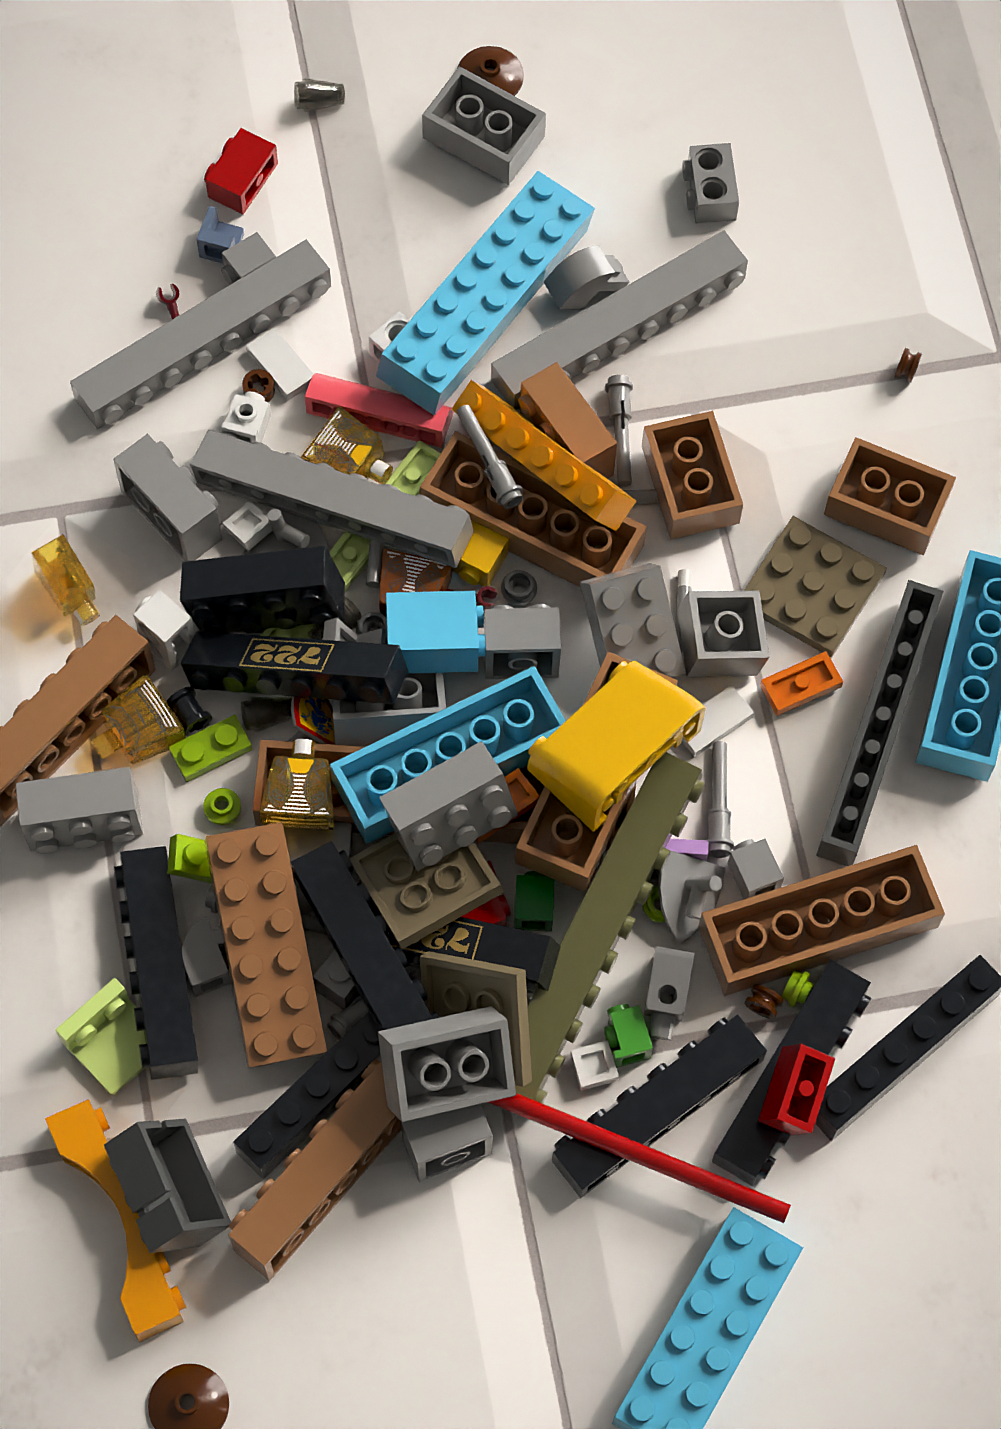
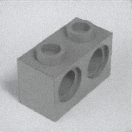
(711, 183)

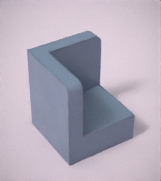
(216, 236)

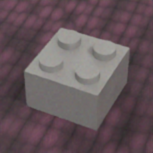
(723, 633)
(521, 640)
(446, 1140)

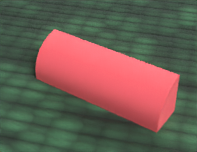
(377, 409)

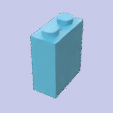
(436, 630)

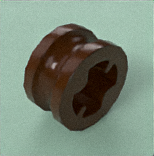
(908, 365)
(264, 378)
(764, 1001)

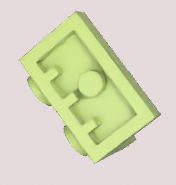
(105, 1037)

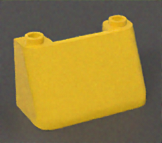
(614, 740)

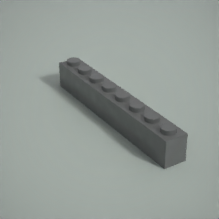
(879, 724)

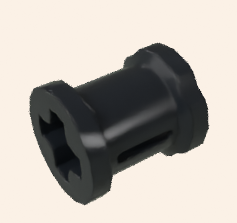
(189, 711)

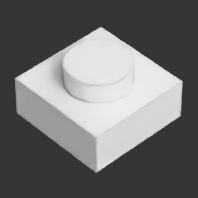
(248, 525)
(594, 1065)

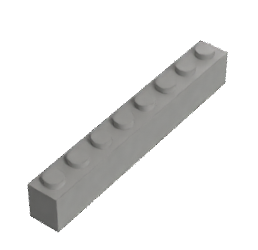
(626, 315)
(201, 334)
(333, 497)

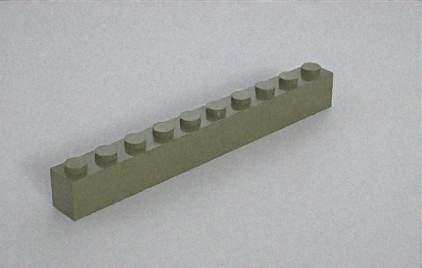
(607, 913)

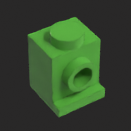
(628, 1035)

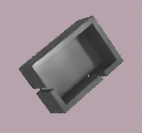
(167, 1185)

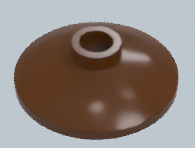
(507, 71)
(190, 1379)

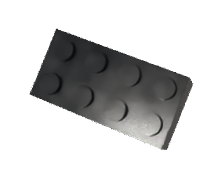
(263, 590)

